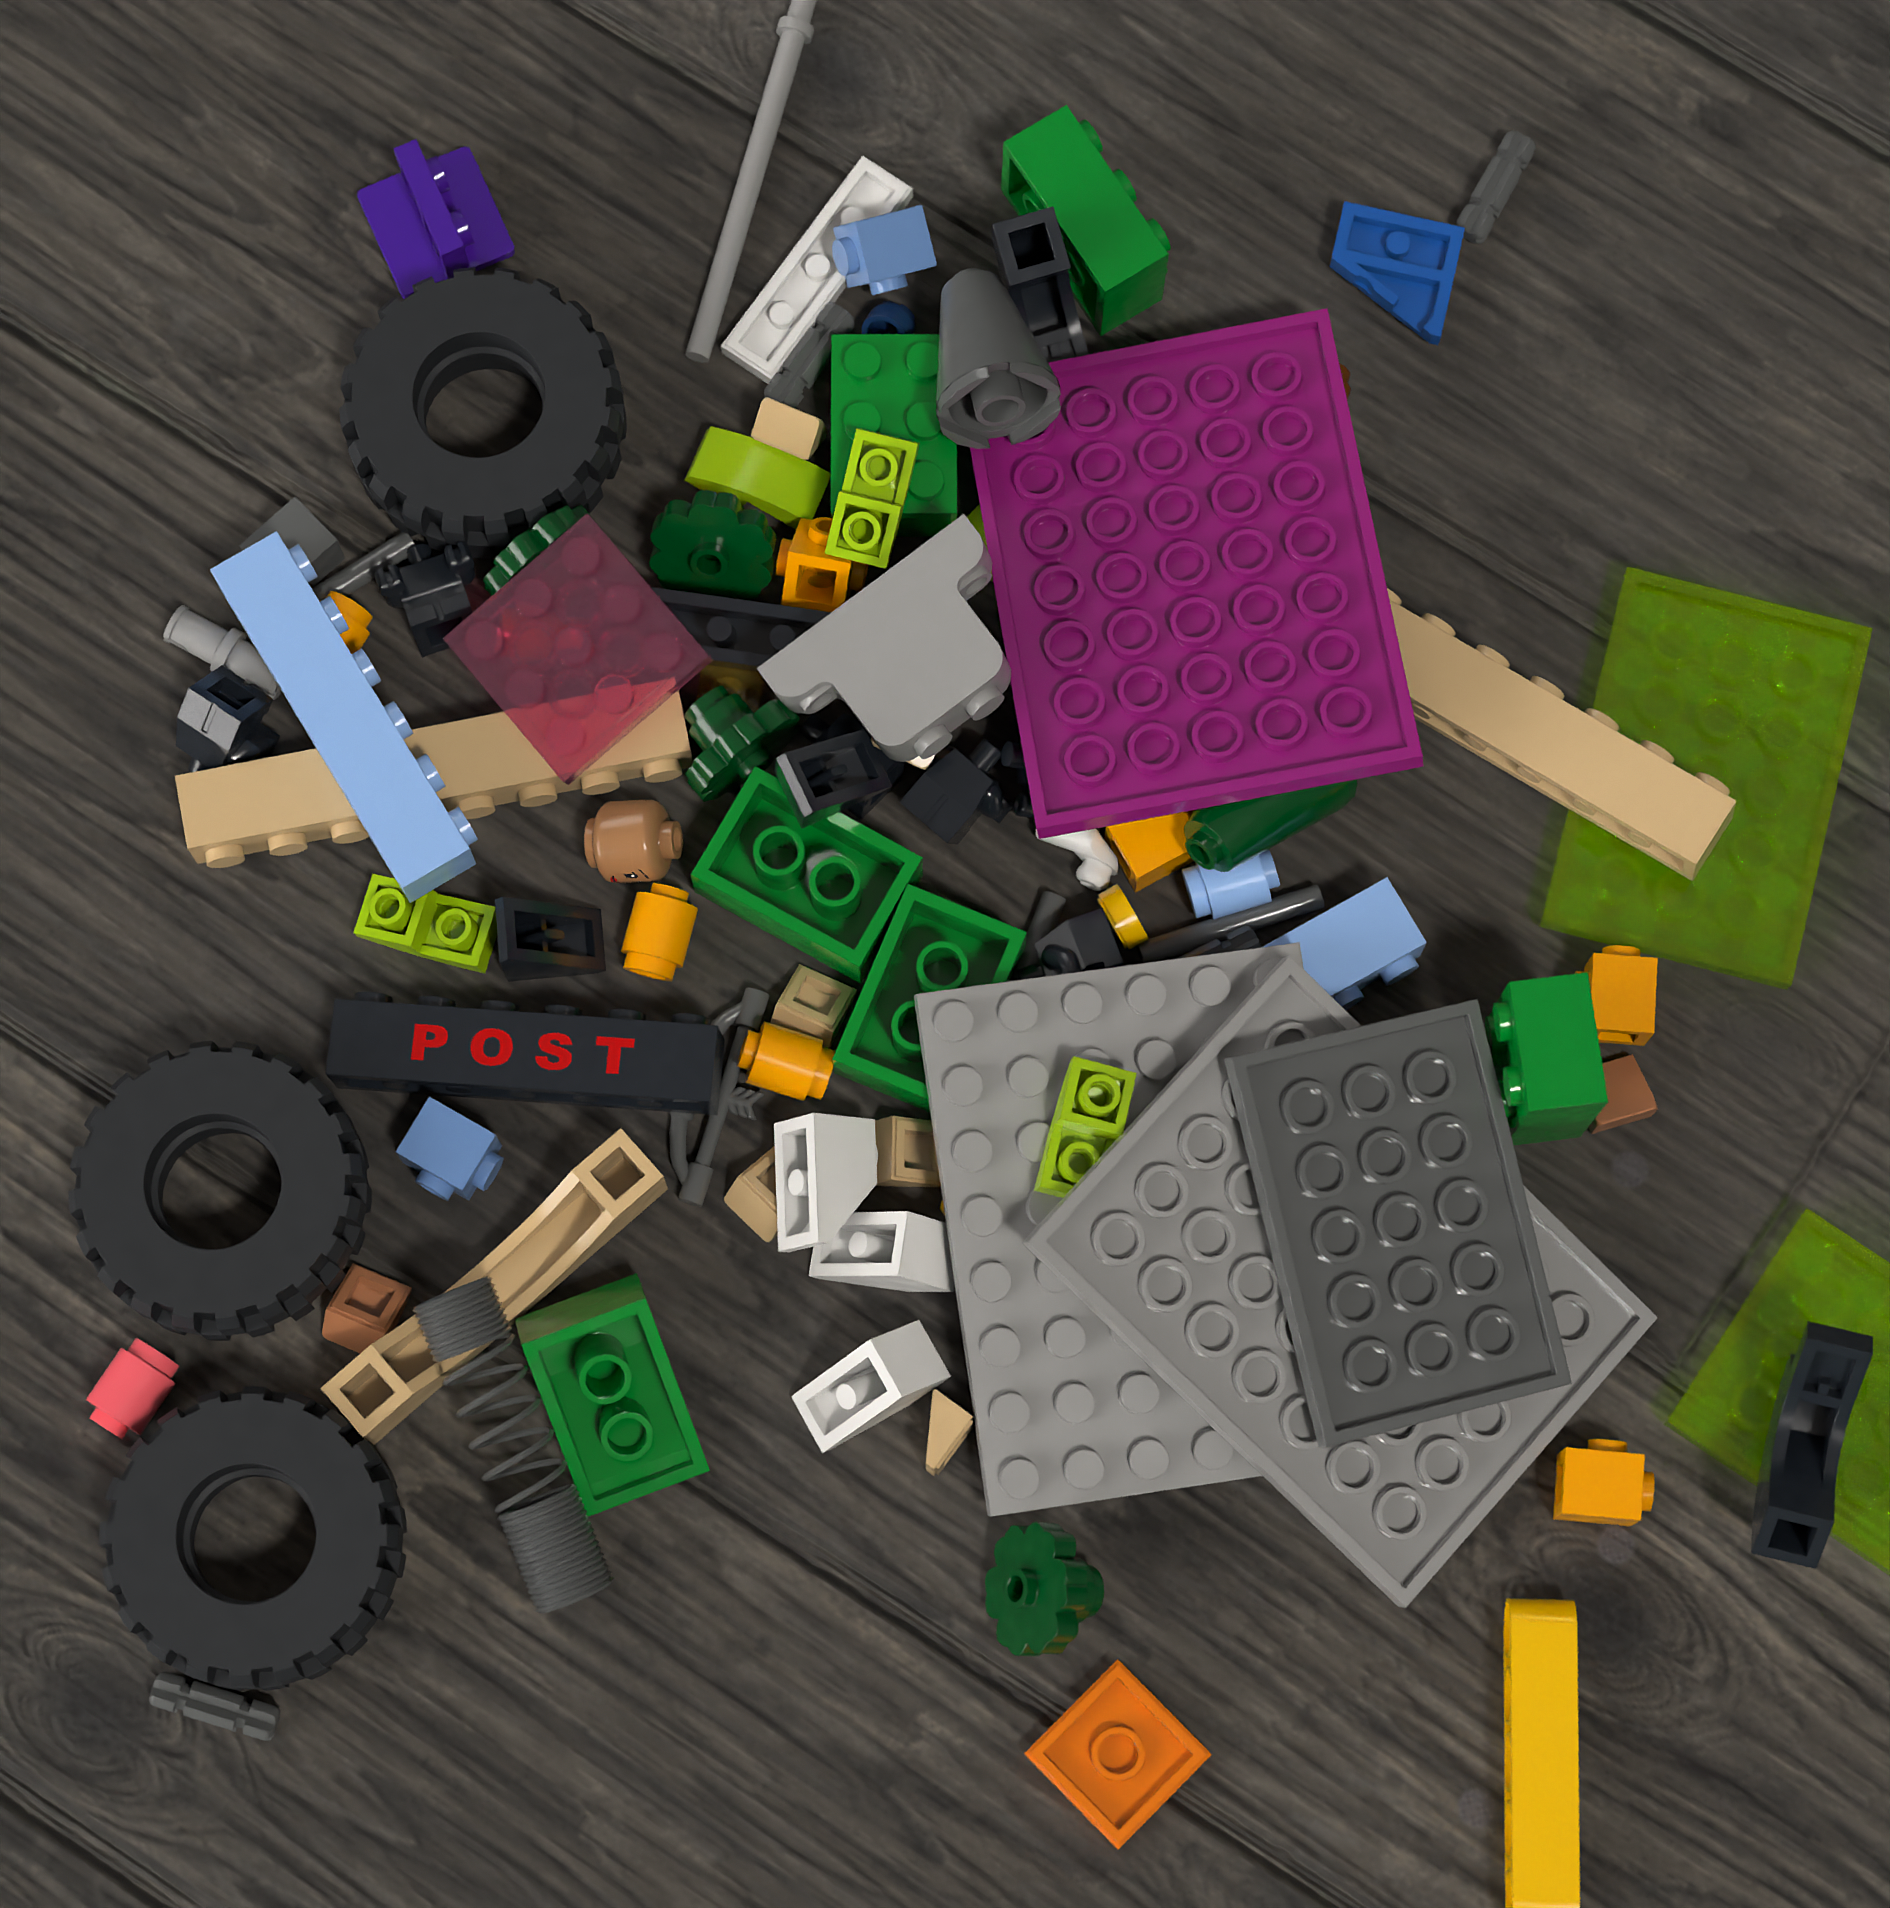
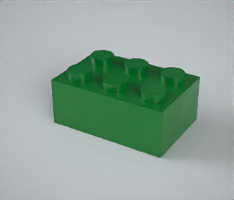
(1111, 248)
(891, 389)
(813, 886)
(925, 950)
(1547, 1057)

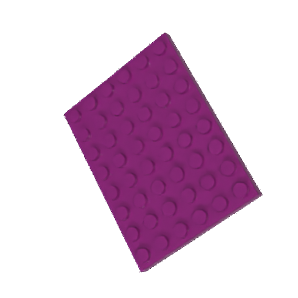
(1194, 581)

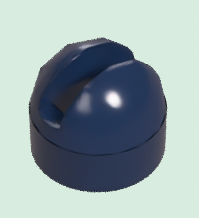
(889, 313)

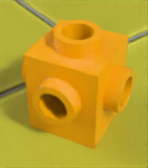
(816, 578)

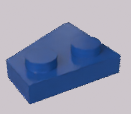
(1399, 264)

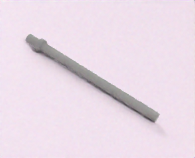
(794, 33)

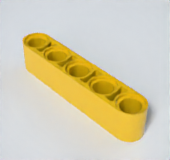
(1541, 1754)

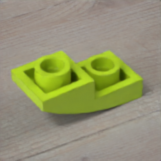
(758, 475)
(872, 498)
(429, 927)
(1085, 1123)

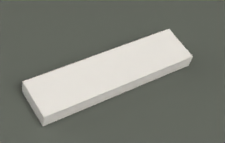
(809, 275)

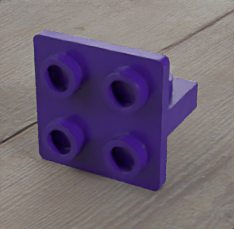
(434, 217)

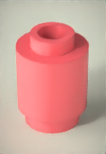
(132, 1389)

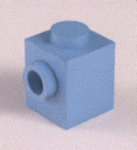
(883, 249)
(450, 1152)

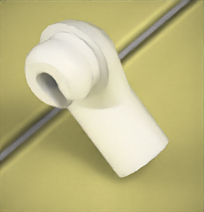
(1097, 857)

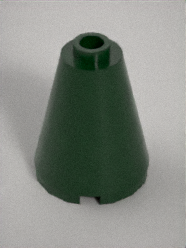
(1241, 830)

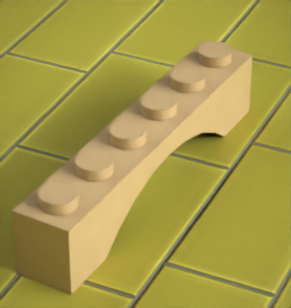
(556, 1239)

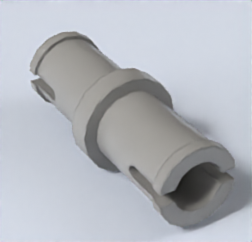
(220, 648)

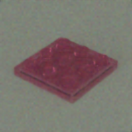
(577, 649)

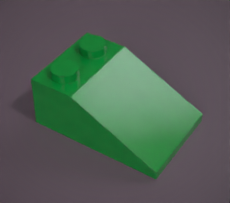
(611, 1394)

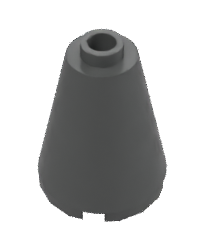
(990, 366)

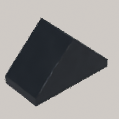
(831, 776)
(548, 939)

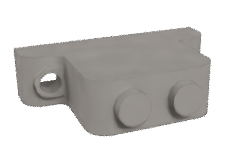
(904, 650)

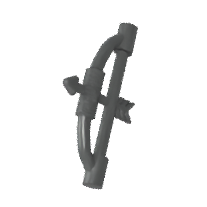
(697, 1176)

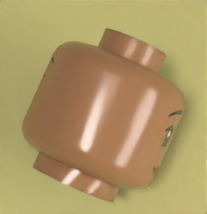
(632, 841)

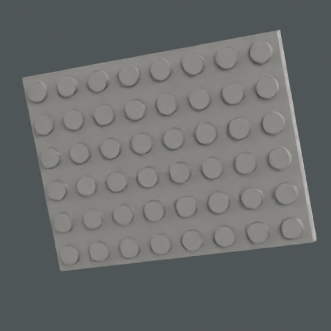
(1181, 1268)
(1052, 1388)

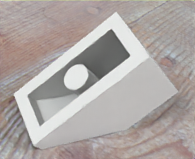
(821, 1175)
(887, 1252)
(870, 1385)

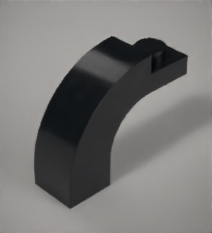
(1038, 280)
(1805, 1443)

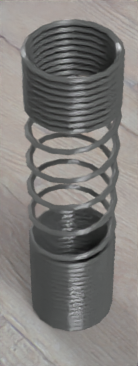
(545, 1531)

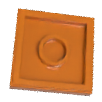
(1117, 1754)

